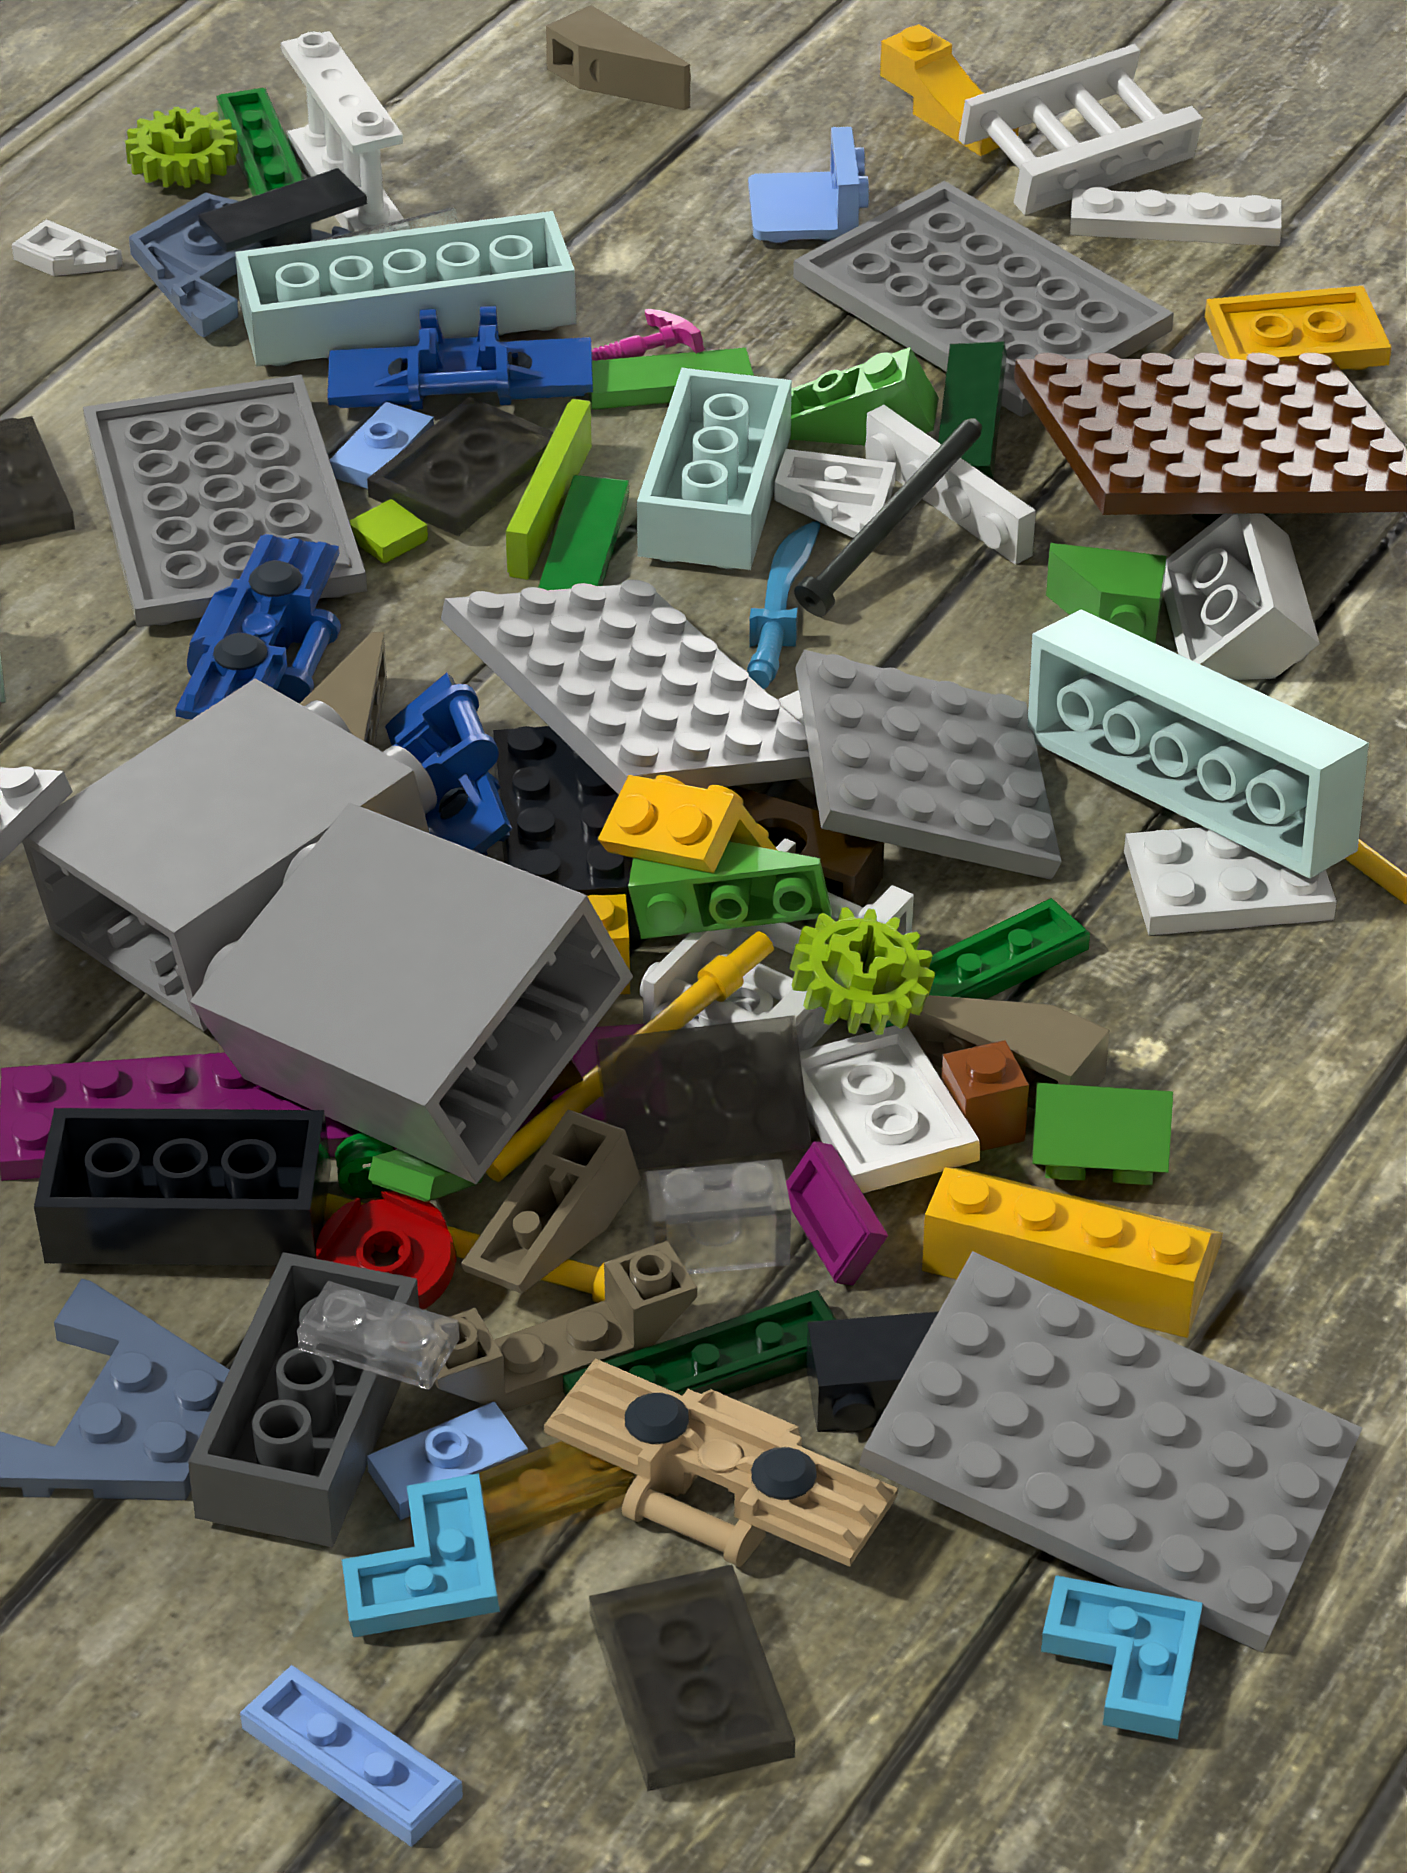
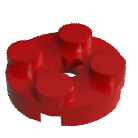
(398, 1221)

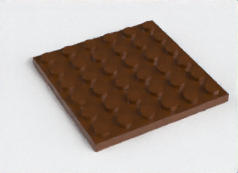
(1217, 434)

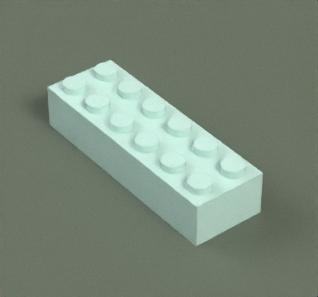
(372, 286)
(1197, 742)

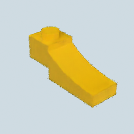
(930, 73)

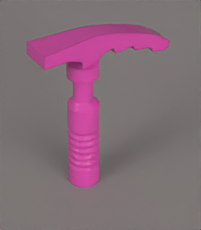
(672, 331)

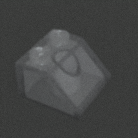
(720, 1214)

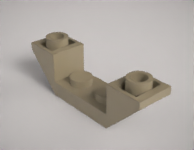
(641, 1302)

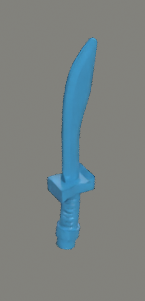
(775, 625)

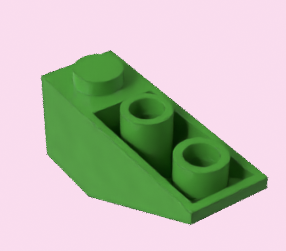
(838, 401)
(745, 890)

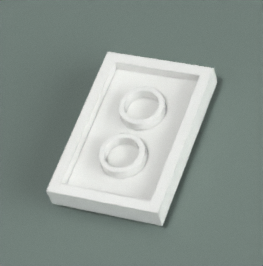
(1211, 883)
(885, 1109)

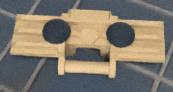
(715, 1437)

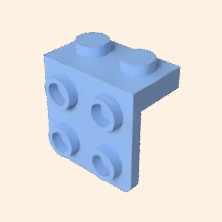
(812, 202)

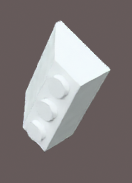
(1239, 599)

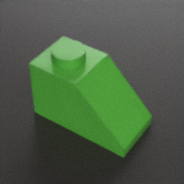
(1109, 584)

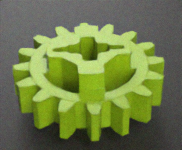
(181, 147)
(862, 970)

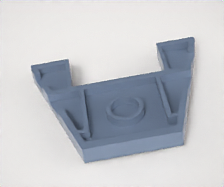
(192, 264)
(137, 1417)

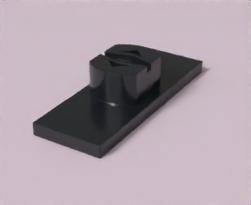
(283, 213)

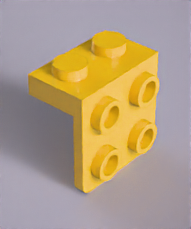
(678, 823)

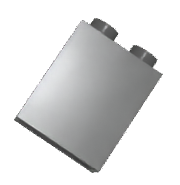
(199, 832)
(412, 989)

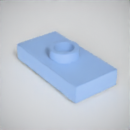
(378, 442)
(443, 1452)

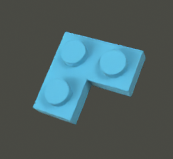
(438, 1579)
(1141, 1635)

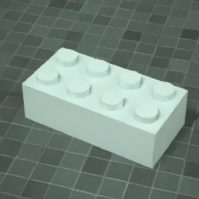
(714, 469)

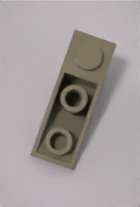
(615, 60)

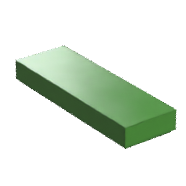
(654, 378)

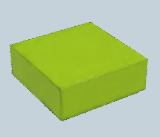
(388, 531)

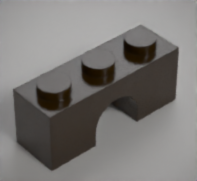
(849, 862)

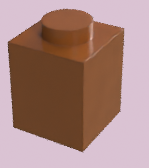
(989, 1092)

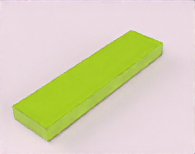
(548, 489)

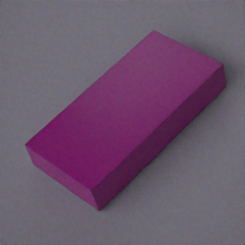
(834, 1213)

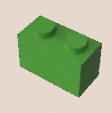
(1102, 1130)

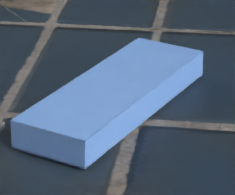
(351, 1755)

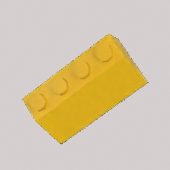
(1097, 1252)

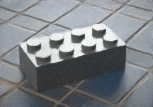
(291, 1424)

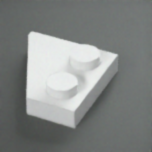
(834, 488)

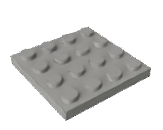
(925, 765)

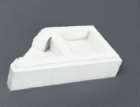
(64, 251)

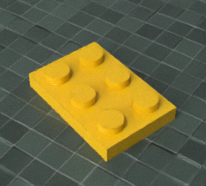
(1299, 322)

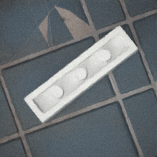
(1176, 217)
(961, 494)

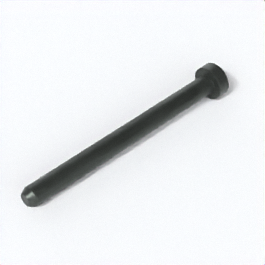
(817, 593)

